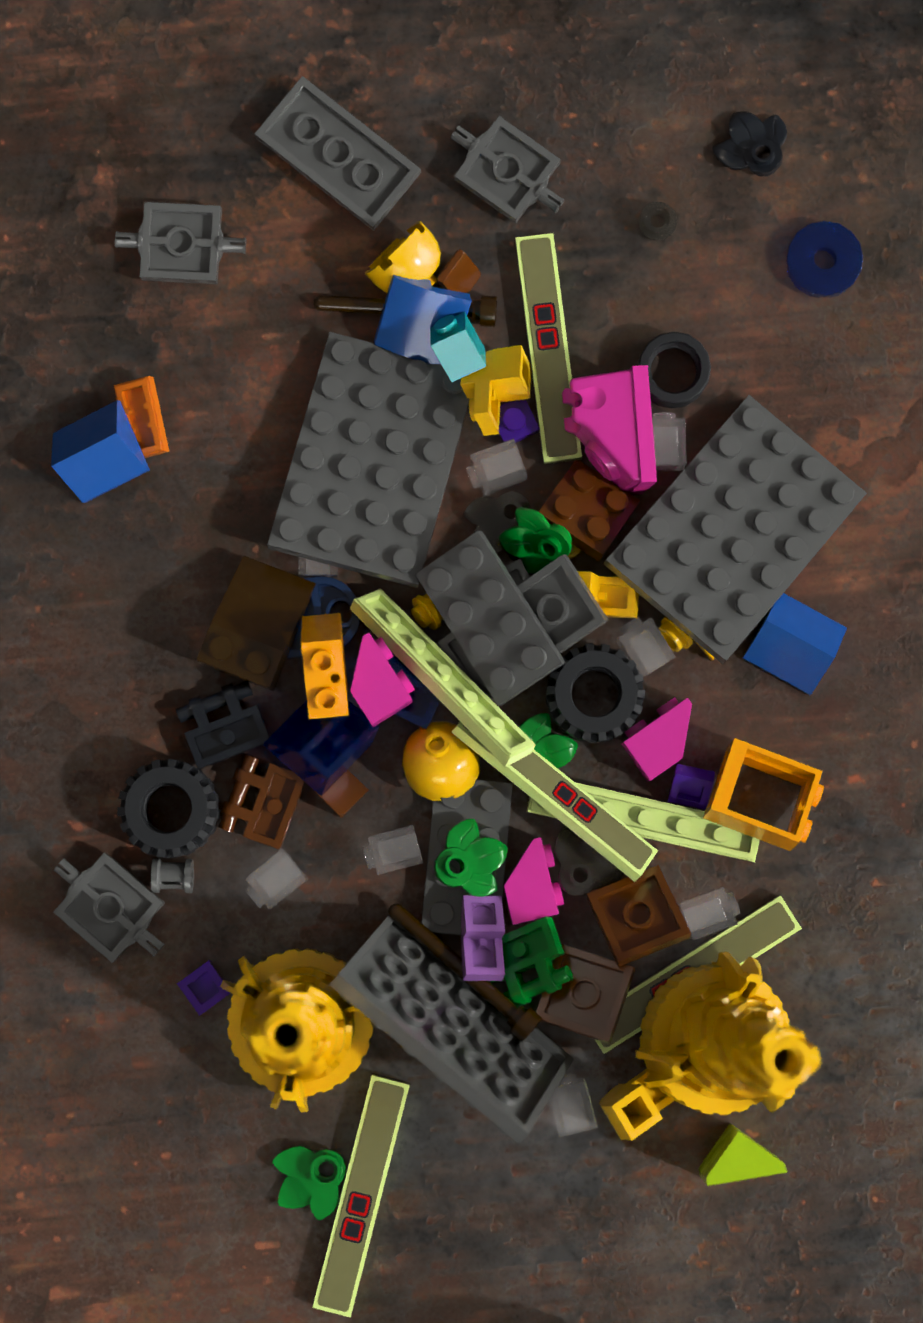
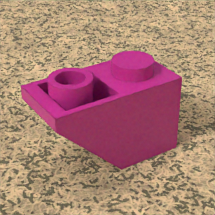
(376, 685)
(661, 742)
(529, 886)

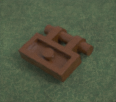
(273, 806)

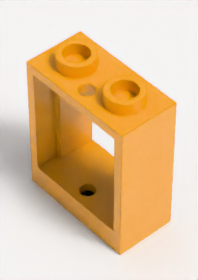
(324, 666)
(774, 764)

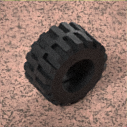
(619, 669)
(135, 808)

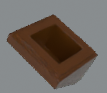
(459, 273)
(344, 793)

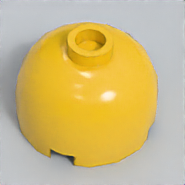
(409, 258)
(439, 762)

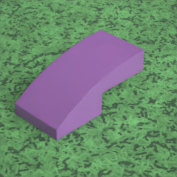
(482, 938)

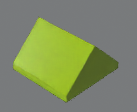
(737, 1159)

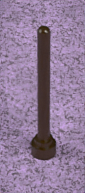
(481, 310)
(520, 1019)

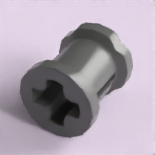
(172, 875)

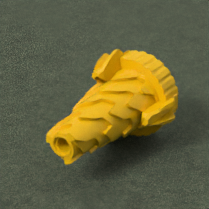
(295, 991)
(723, 1040)

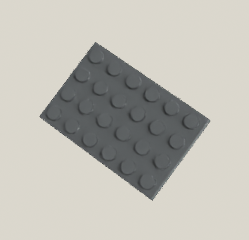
(370, 462)
(735, 529)
(452, 1029)

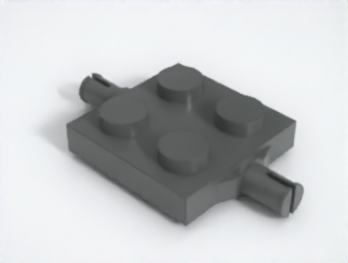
(507, 169)
(180, 243)
(109, 907)

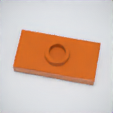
(144, 414)

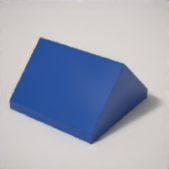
(98, 453)
(795, 644)

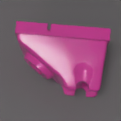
(615, 425)

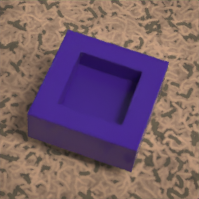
(516, 421)
(691, 786)
(203, 987)

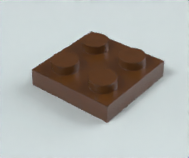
(589, 509)
(638, 916)
(592, 999)

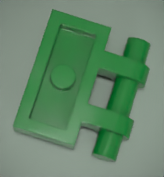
(530, 948)

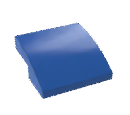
(409, 314)

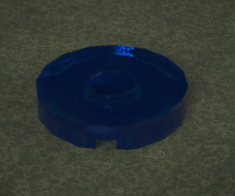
(840, 244)

